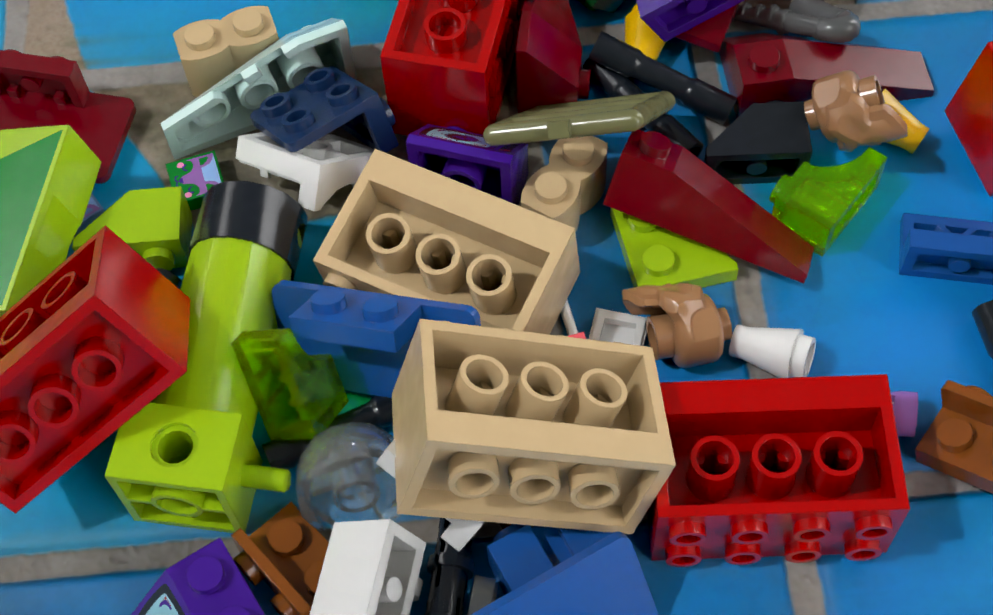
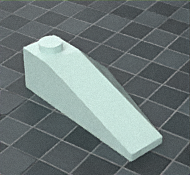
(227, 106)

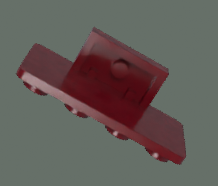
(54, 93)

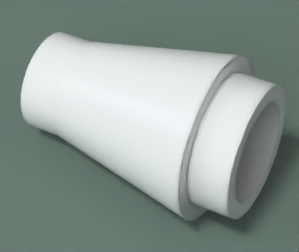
(774, 350)

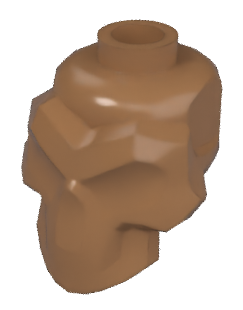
(852, 111)
(681, 322)

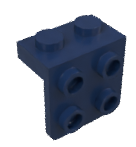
(323, 104)

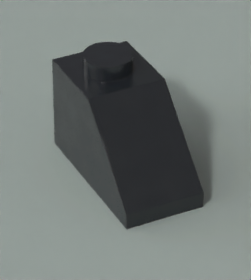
(762, 144)

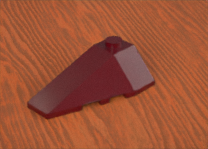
(549, 56)
(786, 66)
(686, 196)

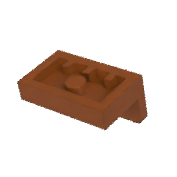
(961, 436)
(286, 556)

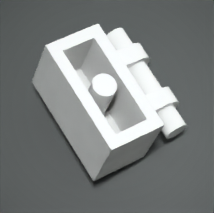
(369, 570)

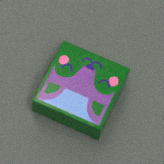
(195, 176)

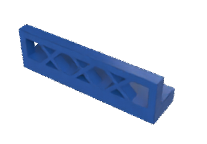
(946, 248)

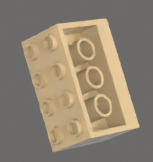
(451, 244)
(528, 429)

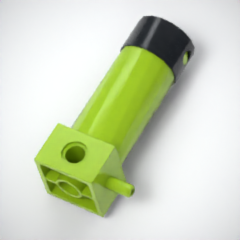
(192, 447)

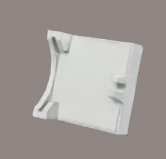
(318, 167)

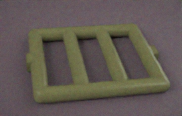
(580, 119)

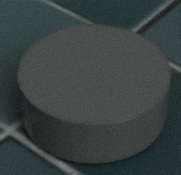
(483, 593)

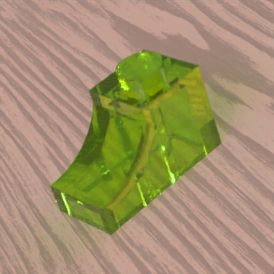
(824, 200)
(291, 389)

